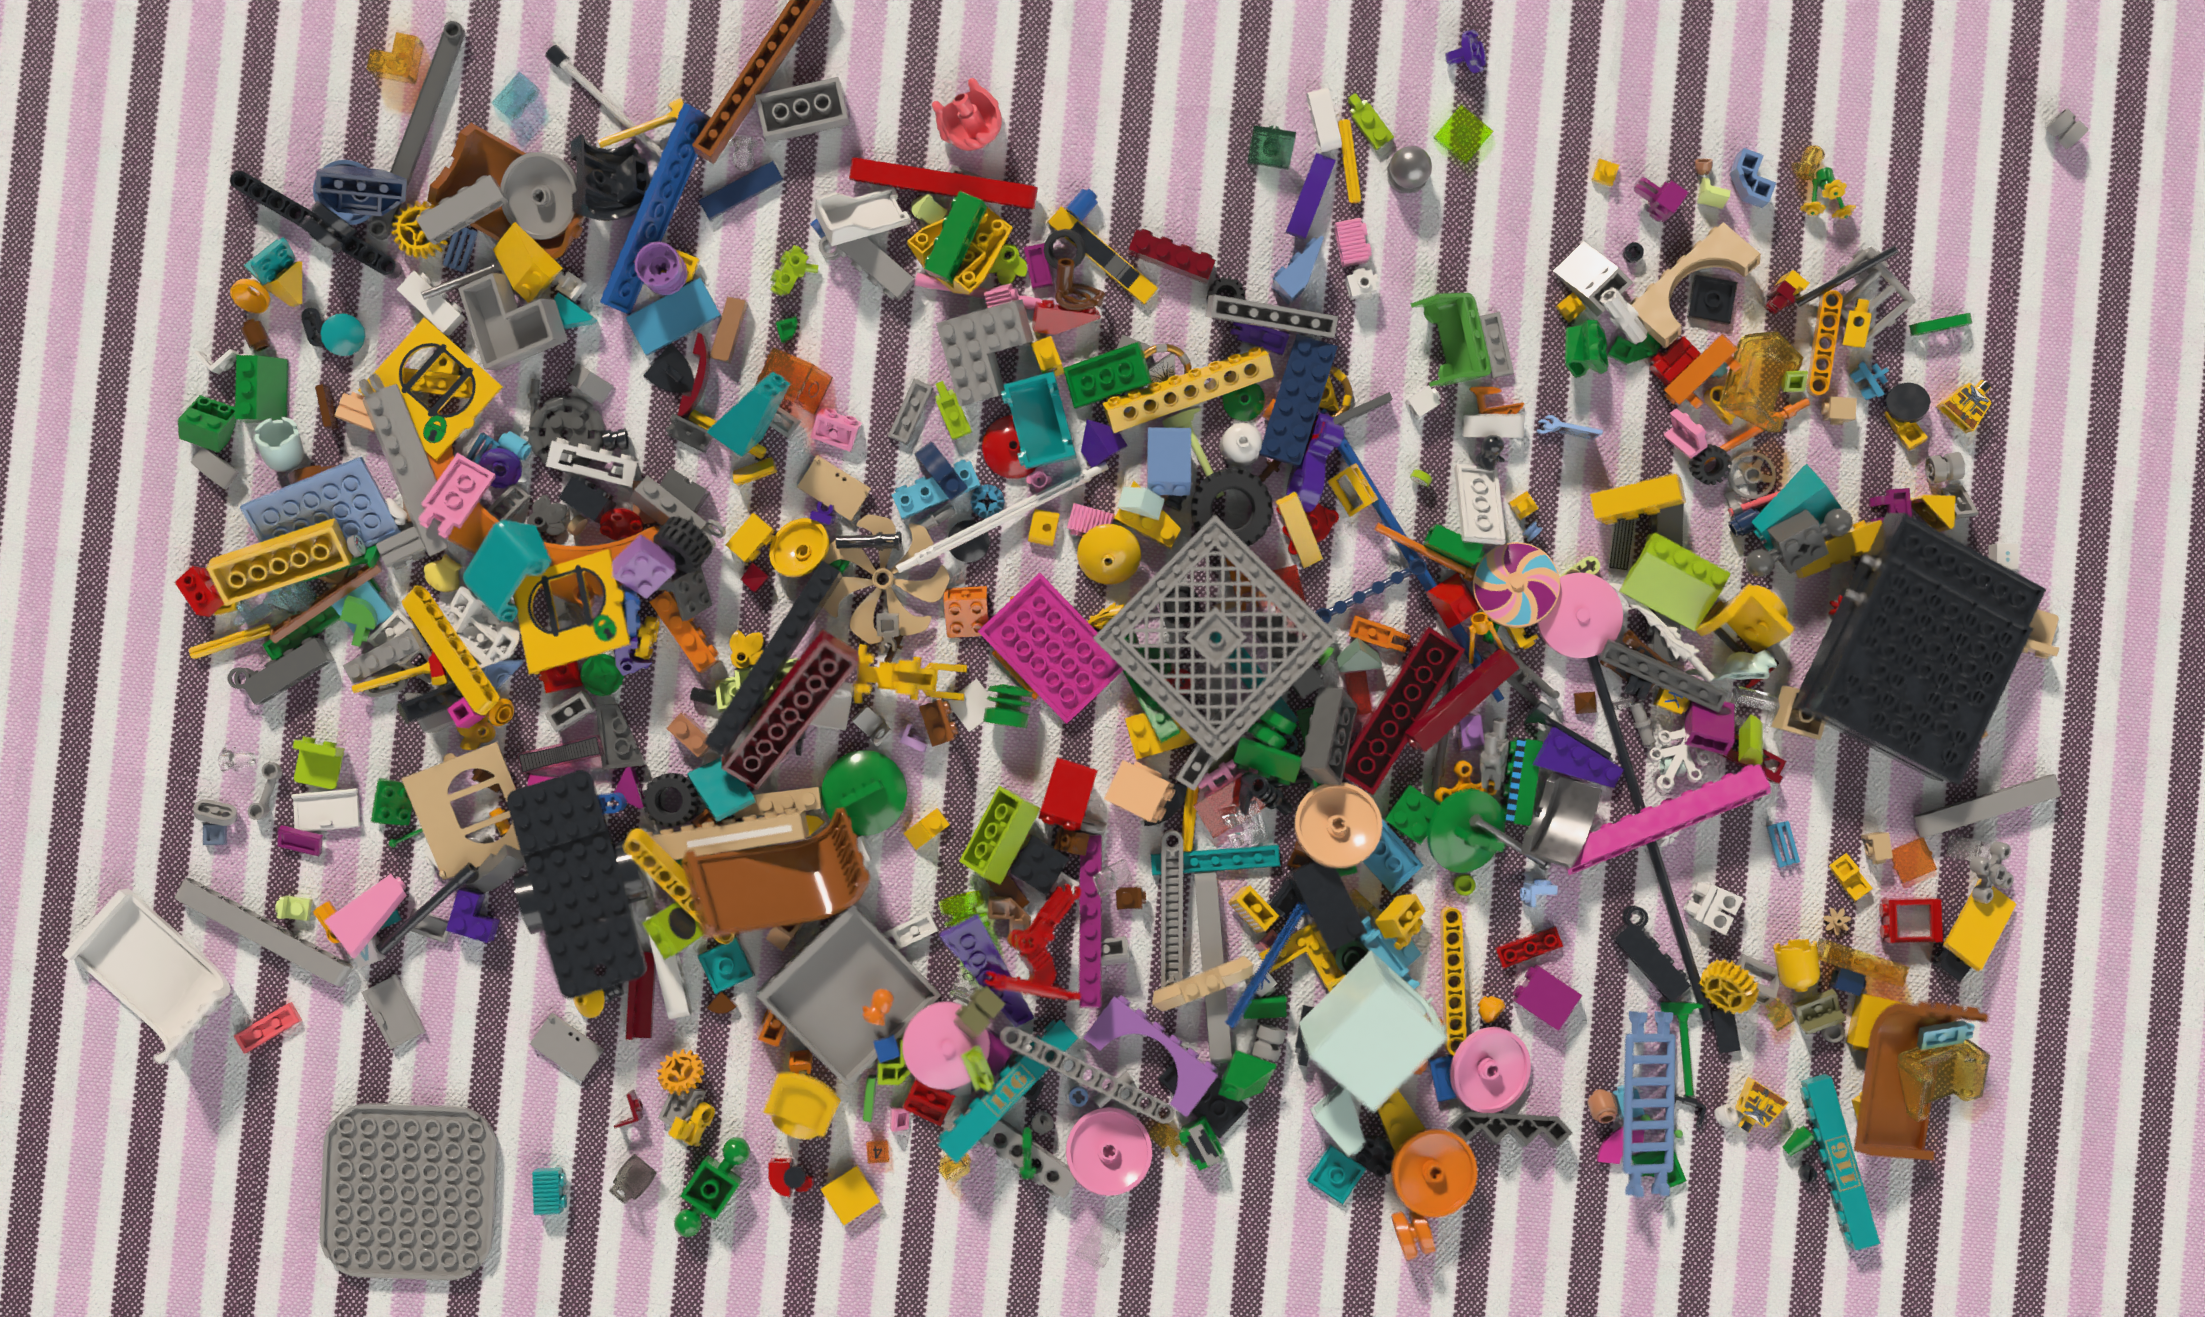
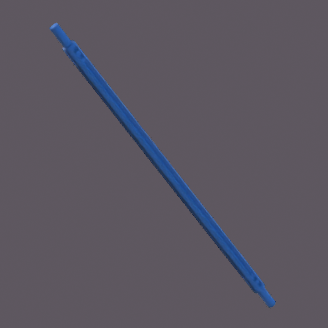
(1425, 579)

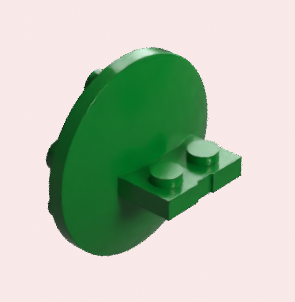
(869, 790)
(1452, 838)

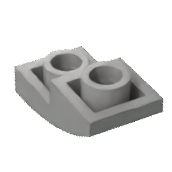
(214, 468)

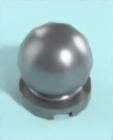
(1409, 169)

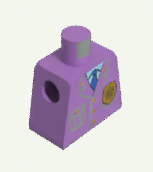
(1470, 732)

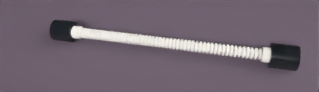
(561, 60)

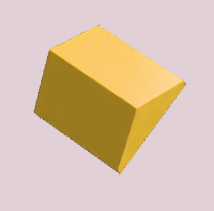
(1935, 510)

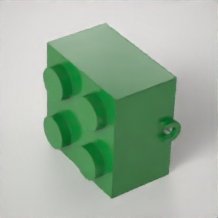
(1412, 814)

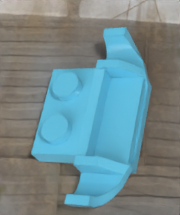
(1384, 948)

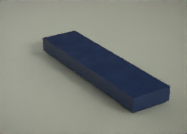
(741, 190)

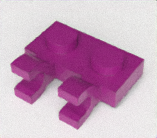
(1896, 500)

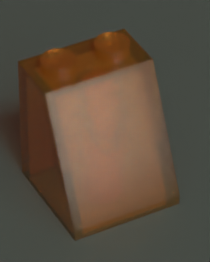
(806, 380)

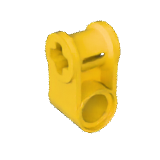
(1723, 415)

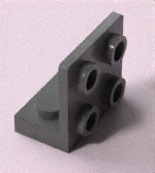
(689, 591)

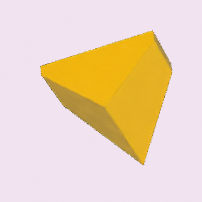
(288, 285)

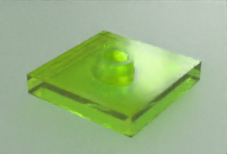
(1463, 134)

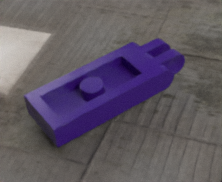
(1258, 336)

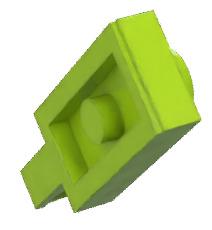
(1369, 122)
(951, 412)

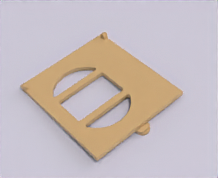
(436, 815)

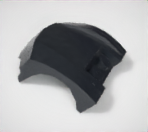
(608, 180)

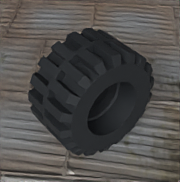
(684, 542)
(653, 803)

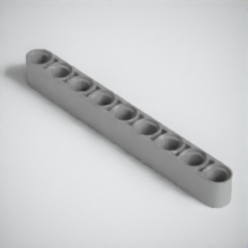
(263, 932)
(1212, 956)
(1094, 1082)

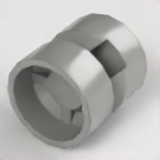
(2066, 128)
(1948, 467)
(1268, 1043)

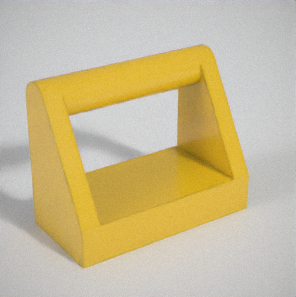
(1360, 485)

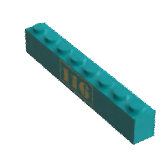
(1004, 1095)
(1840, 1162)

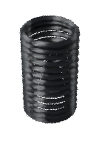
(702, 696)

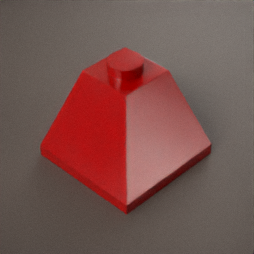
(1453, 600)

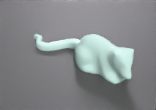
(1744, 666)

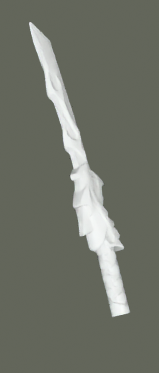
(1670, 635)

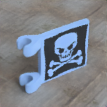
(1569, 429)

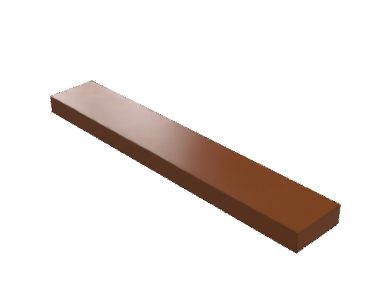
(324, 601)

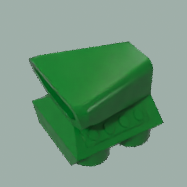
(1586, 348)

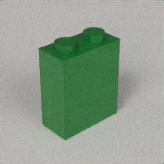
(1451, 546)

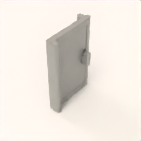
(396, 1011)
(564, 1049)

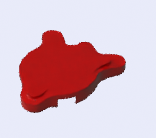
(1320, 520)

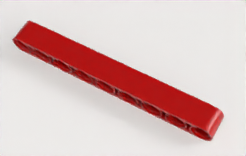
(942, 183)

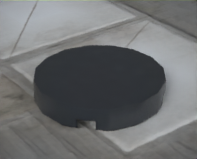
(1907, 402)

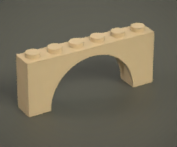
(1719, 249)

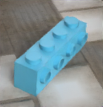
(927, 492)

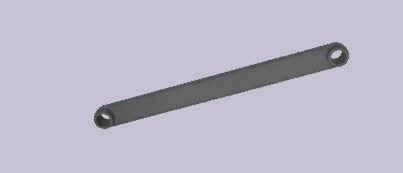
(422, 117)

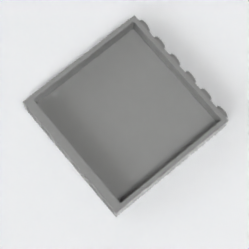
(830, 981)

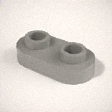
(388, 688)
(215, 812)

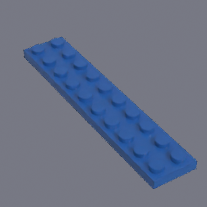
(656, 207)

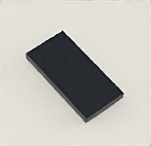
(1217, 1109)

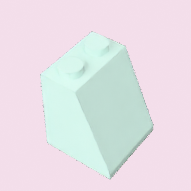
(1339, 1119)

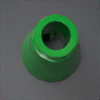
(1798, 1140)

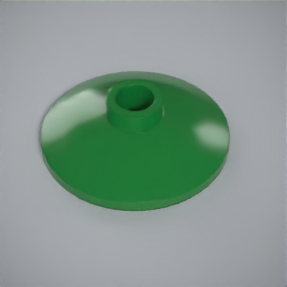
(1244, 411)

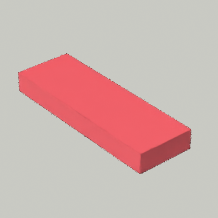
(267, 1027)

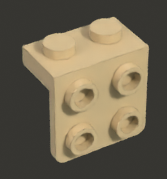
(2042, 635)

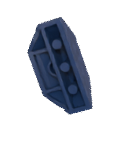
(360, 189)

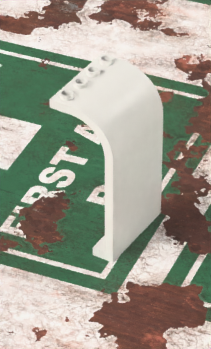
(150, 970)

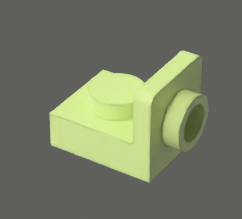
(294, 908)

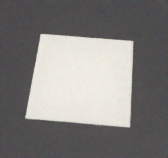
(973, 707)

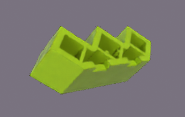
(893, 1070)

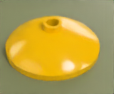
(1113, 543)
(799, 547)

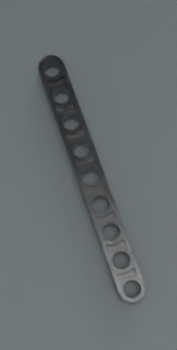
(288, 211)

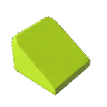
(1794, 381)

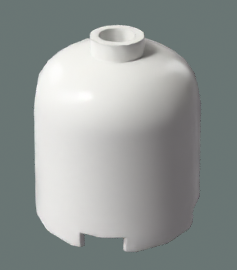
(1241, 444)

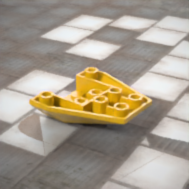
(980, 256)

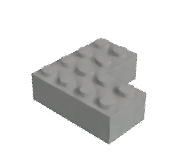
(502, 329)
(971, 348)

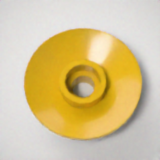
(590, 1004)

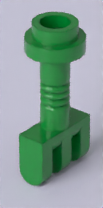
(1027, 1170)

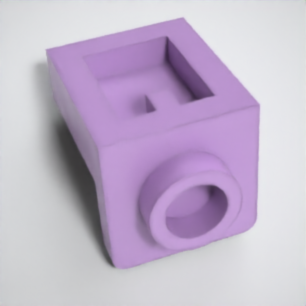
(915, 742)

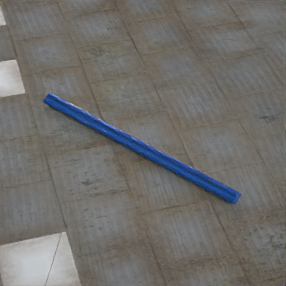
(1285, 933)

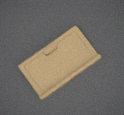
(836, 489)

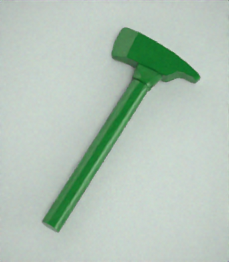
(370, 557)
(1682, 1010)

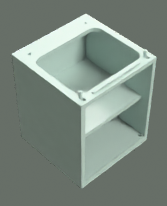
(1372, 1031)

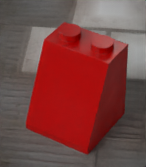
(1067, 794)

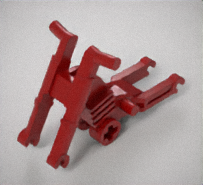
(1034, 952)

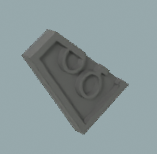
(617, 739)

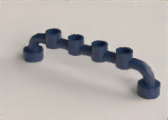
(1416, 567)

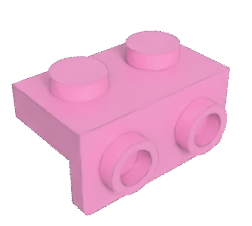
(1686, 434)

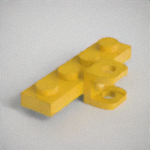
(440, 379)

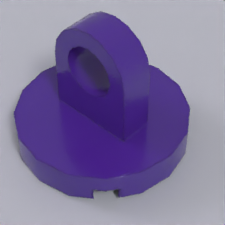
(1471, 52)

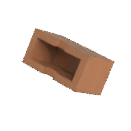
(689, 733)

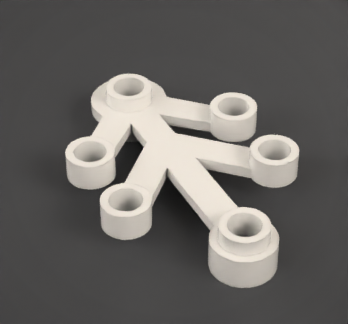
(1680, 753)

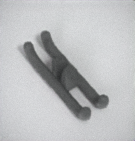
(1523, 677)

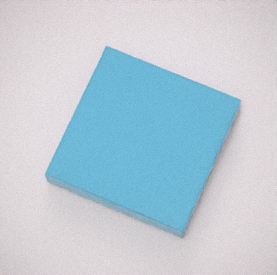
(371, 595)

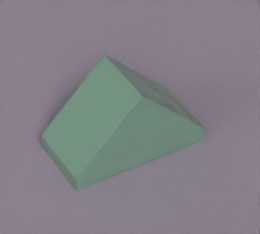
(1358, 657)

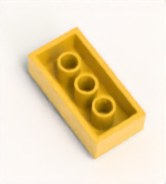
(1637, 498)

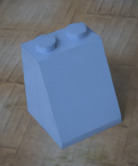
(1169, 461)

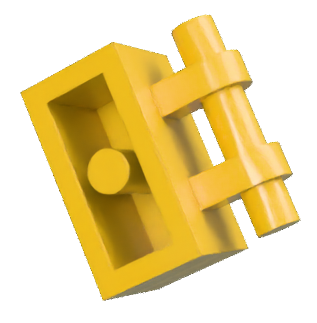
(1401, 919)

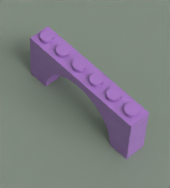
(1193, 1074)

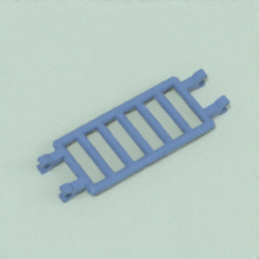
(1660, 1171)

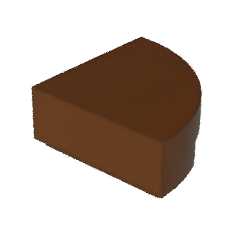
(722, 1004)

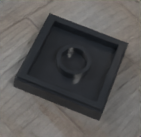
(1712, 299)

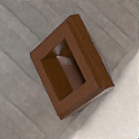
(1585, 702)

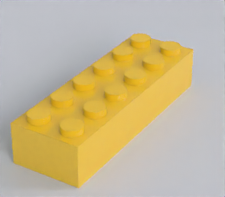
(279, 561)

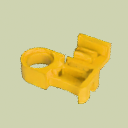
(692, 1131)

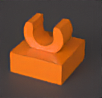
(800, 1061)

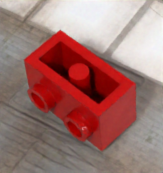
(200, 591)

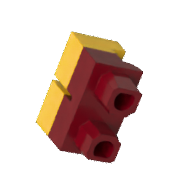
(1784, 290)

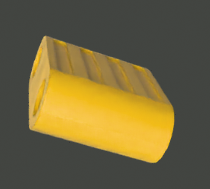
(1043, 527)

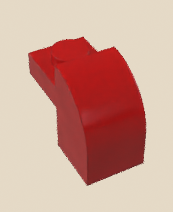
(776, 1171)

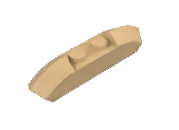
(1203, 983)

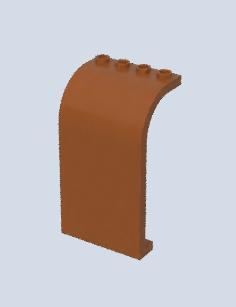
(778, 882)
(1883, 1123)

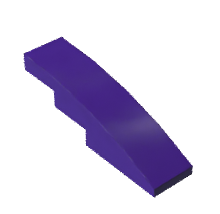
(1310, 196)

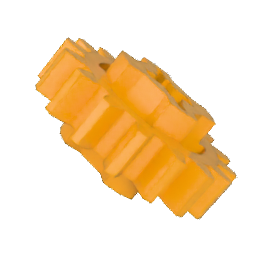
(688, 1065)

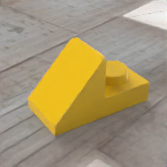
(926, 828)

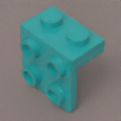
(271, 261)

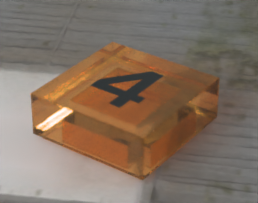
(877, 1151)

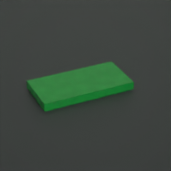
(1107, 375)

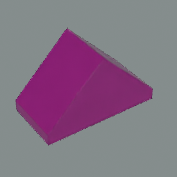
(631, 788)

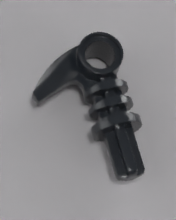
(1263, 791)

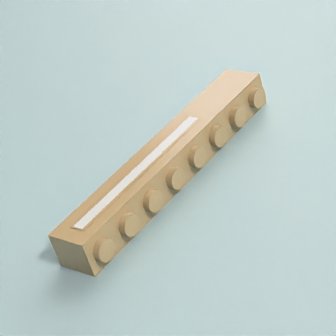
(733, 834)

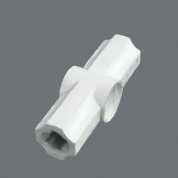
(1624, 316)

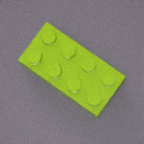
(999, 835)

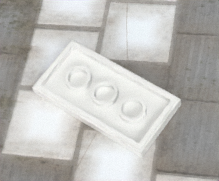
(1479, 505)

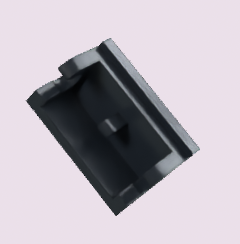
(1283, 899)

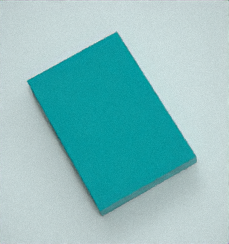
(720, 790)

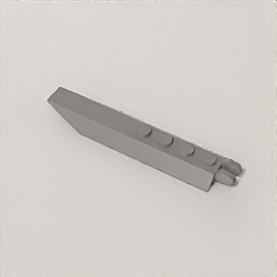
(403, 454)

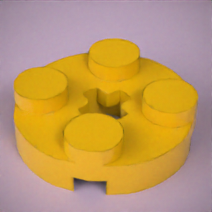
(649, 635)

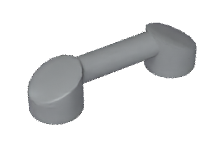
(260, 810)

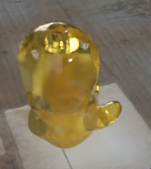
(1810, 162)

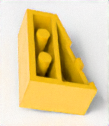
(1161, 531)

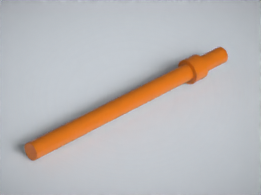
(1787, 412)
(1468, 573)

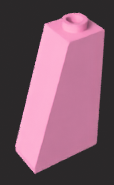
(366, 914)

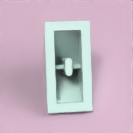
(1141, 502)

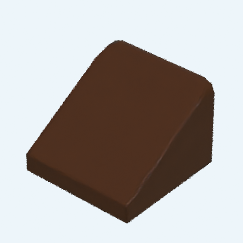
(1298, 857)

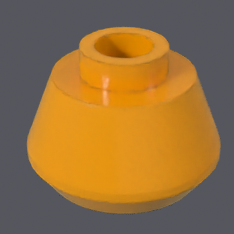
(501, 712)
(1490, 1008)

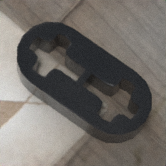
(309, 327)

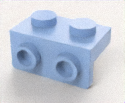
(1530, 890)

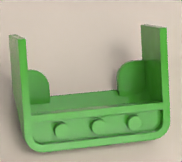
(1460, 337)

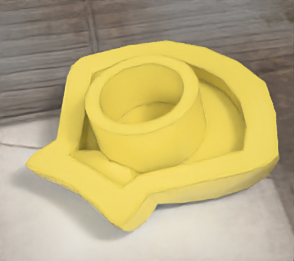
(443, 574)

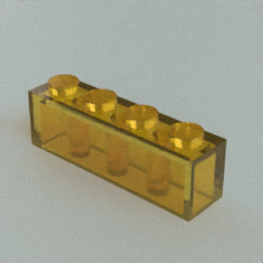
(1862, 962)

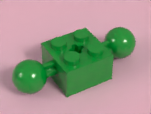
(697, 1192)

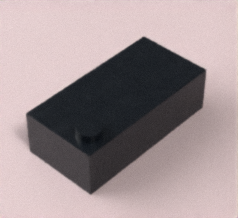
(1326, 905)

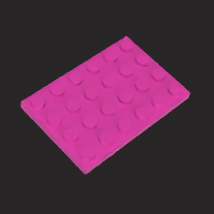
(1051, 648)

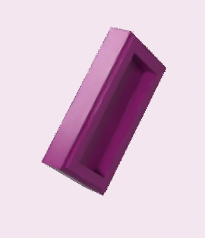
(1038, 266)
(300, 840)

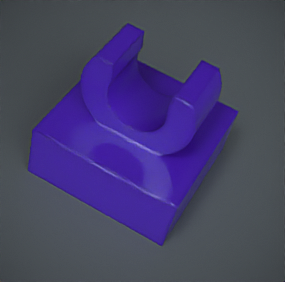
(823, 516)

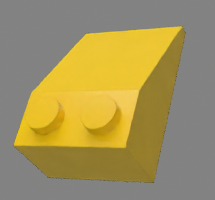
(525, 263)

